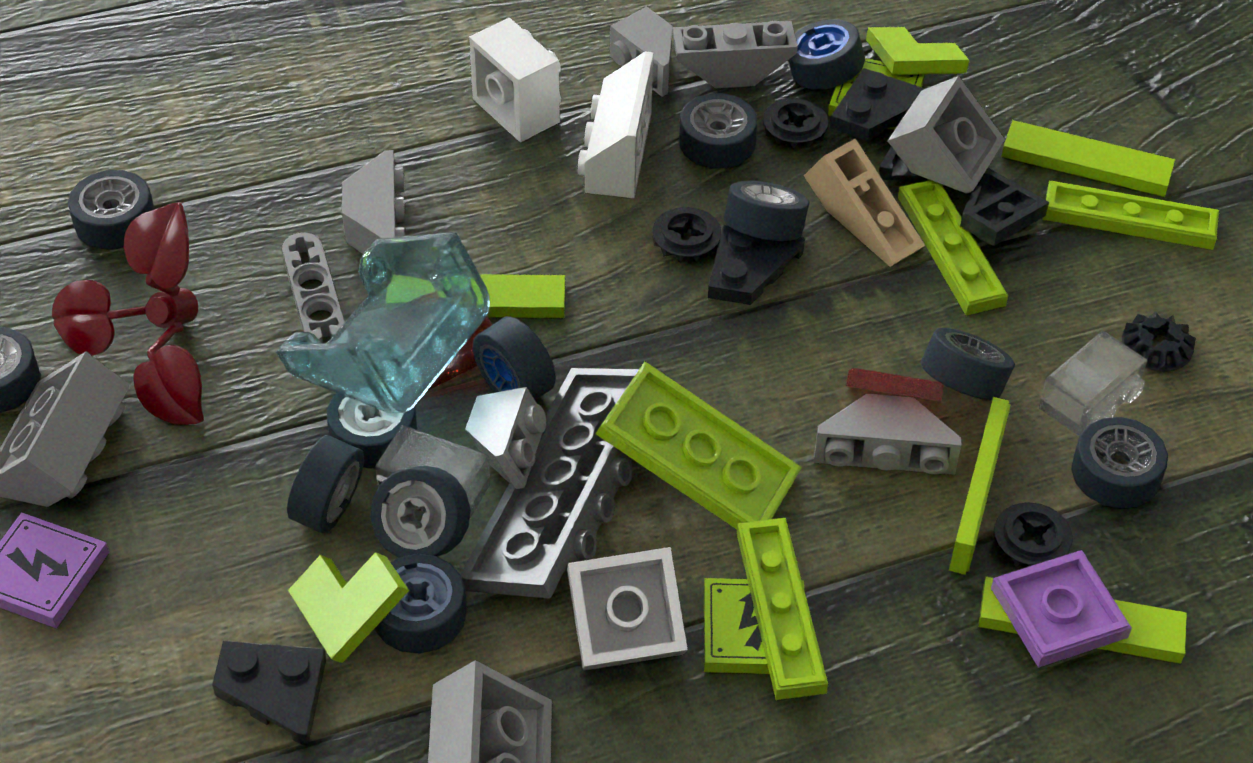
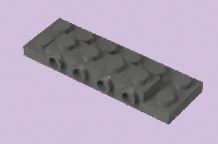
(564, 497)

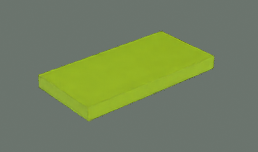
(698, 449)

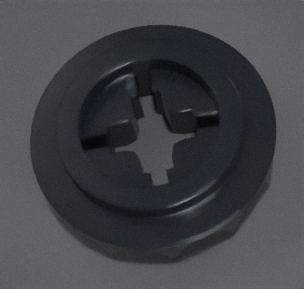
(800, 112)
(675, 223)
(1171, 353)
(1035, 520)

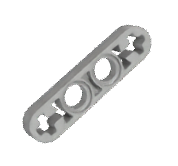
(315, 299)

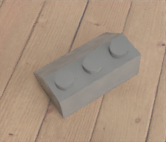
(60, 432)
(488, 719)

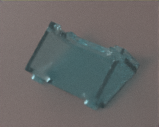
(405, 332)

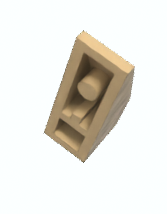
(862, 203)

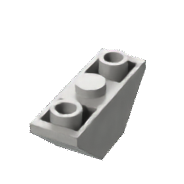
(734, 51)
(372, 202)
(888, 436)

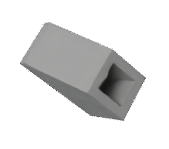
(643, 33)
(508, 430)

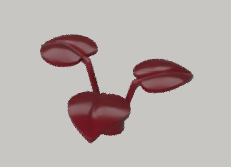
(159, 247)

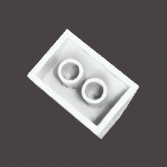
(619, 130)

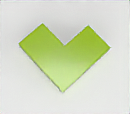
(907, 57)
(347, 611)

